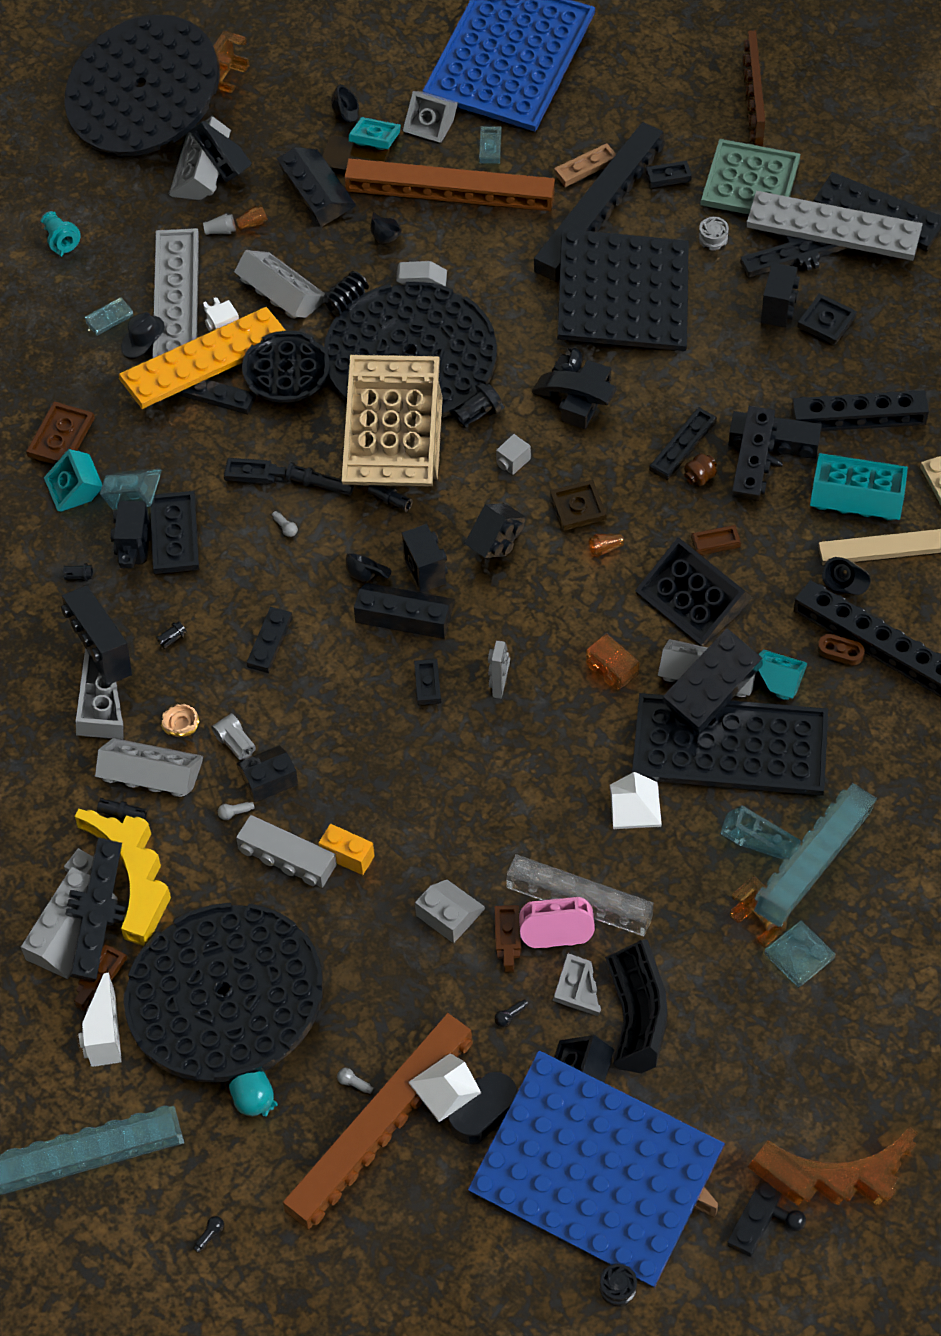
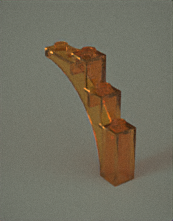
(801, 1177)

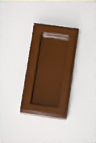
(716, 540)

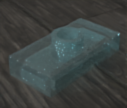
(490, 145)
(109, 316)

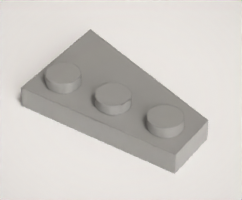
(498, 668)

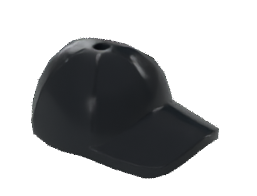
(345, 103)
(384, 229)
(364, 568)
(855, 581)

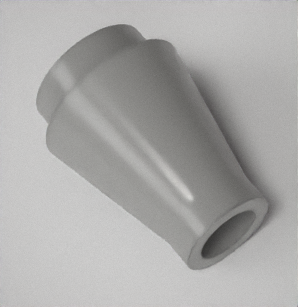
(221, 225)

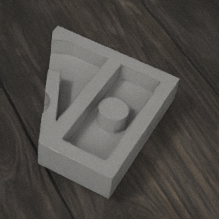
(576, 986)

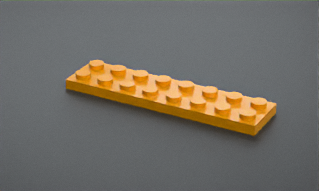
(197, 359)

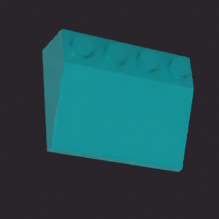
(859, 486)

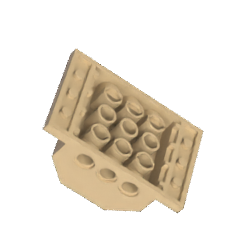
(392, 421)

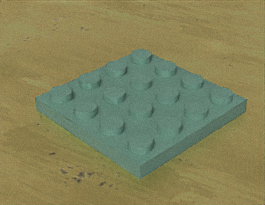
(744, 169)

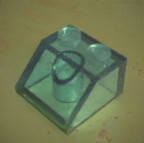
(130, 486)

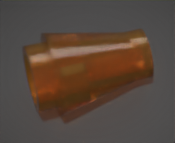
(253, 217)
(604, 543)

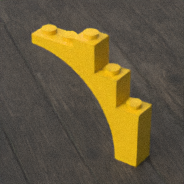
(147, 897)

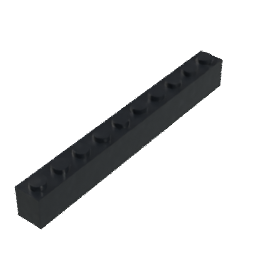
(603, 194)

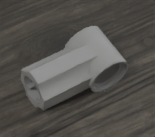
(231, 733)

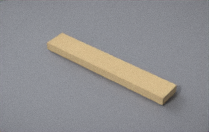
(882, 546)

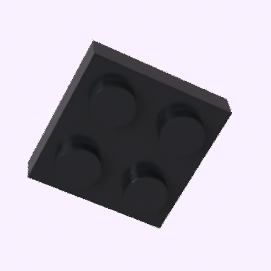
(827, 319)

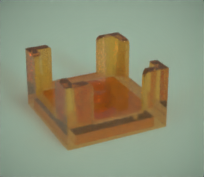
(228, 59)
(746, 896)

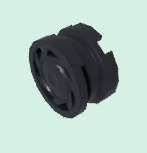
(618, 1285)

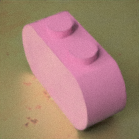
(556, 922)

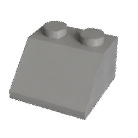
(429, 116)
(448, 909)

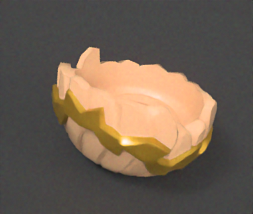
(180, 720)

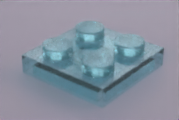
(799, 953)

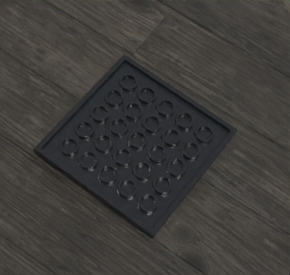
(623, 290)

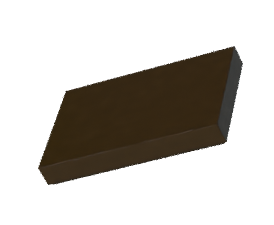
(340, 150)

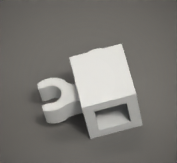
(219, 314)

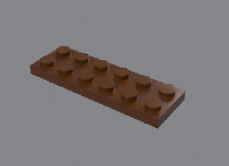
(753, 89)

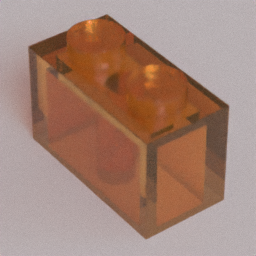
(612, 662)

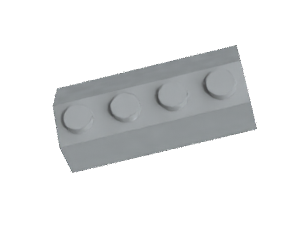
(195, 172)
(279, 283)
(680, 656)
(148, 766)
(55, 935)

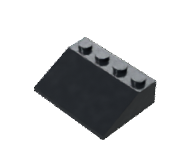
(693, 592)

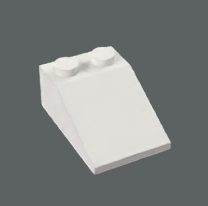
(100, 1027)

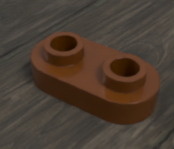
(841, 649)

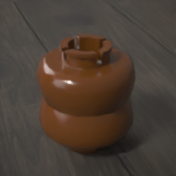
(700, 469)

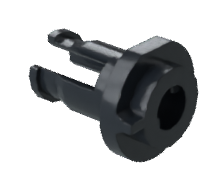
(479, 404)

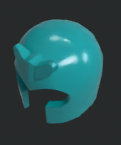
(252, 1094)

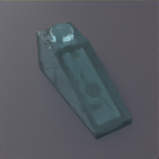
(758, 833)

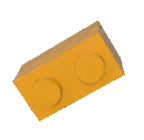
(349, 849)

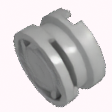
(713, 233)

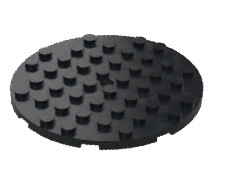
(133, 120)
(419, 319)
(213, 1036)

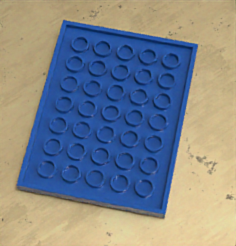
(510, 57)
(596, 1167)

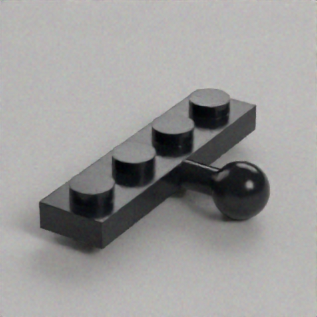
(757, 1216)

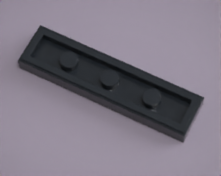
(683, 443)

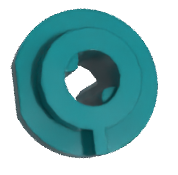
(62, 235)

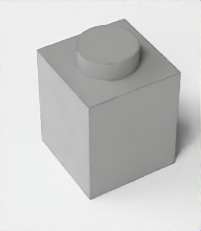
(513, 454)

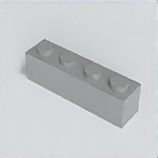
(286, 851)

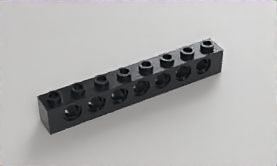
(906, 663)

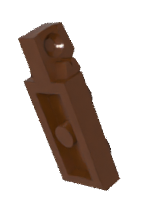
(507, 935)
(110, 962)

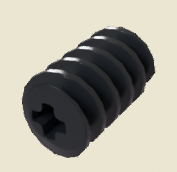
(345, 292)

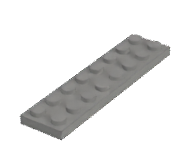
(834, 225)
(176, 287)

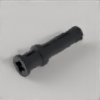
(310, 477)

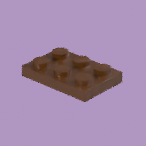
(60, 430)

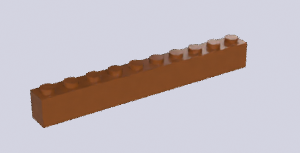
(450, 184)
(373, 1126)

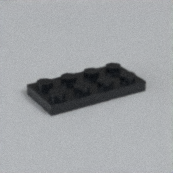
(174, 532)

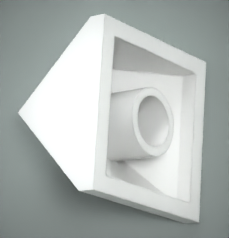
(635, 802)
(445, 1086)

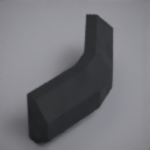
(642, 1005)

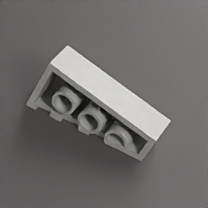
(97, 705)

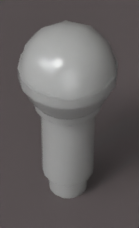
(289, 528)
(227, 811)
(347, 1077)

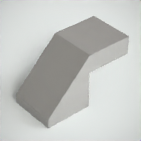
(421, 272)

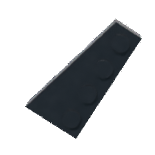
(98, 634)

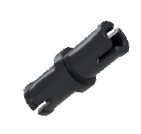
(390, 496)
(120, 810)

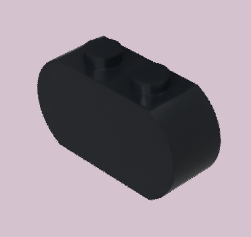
(484, 1112)

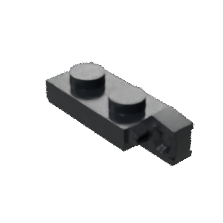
(253, 471)

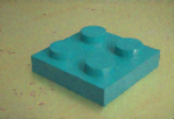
(374, 133)

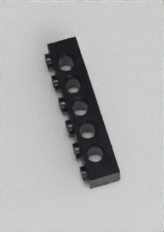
(863, 410)

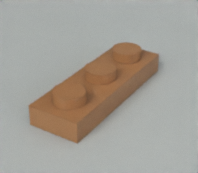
(584, 165)

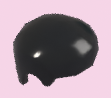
(569, 362)

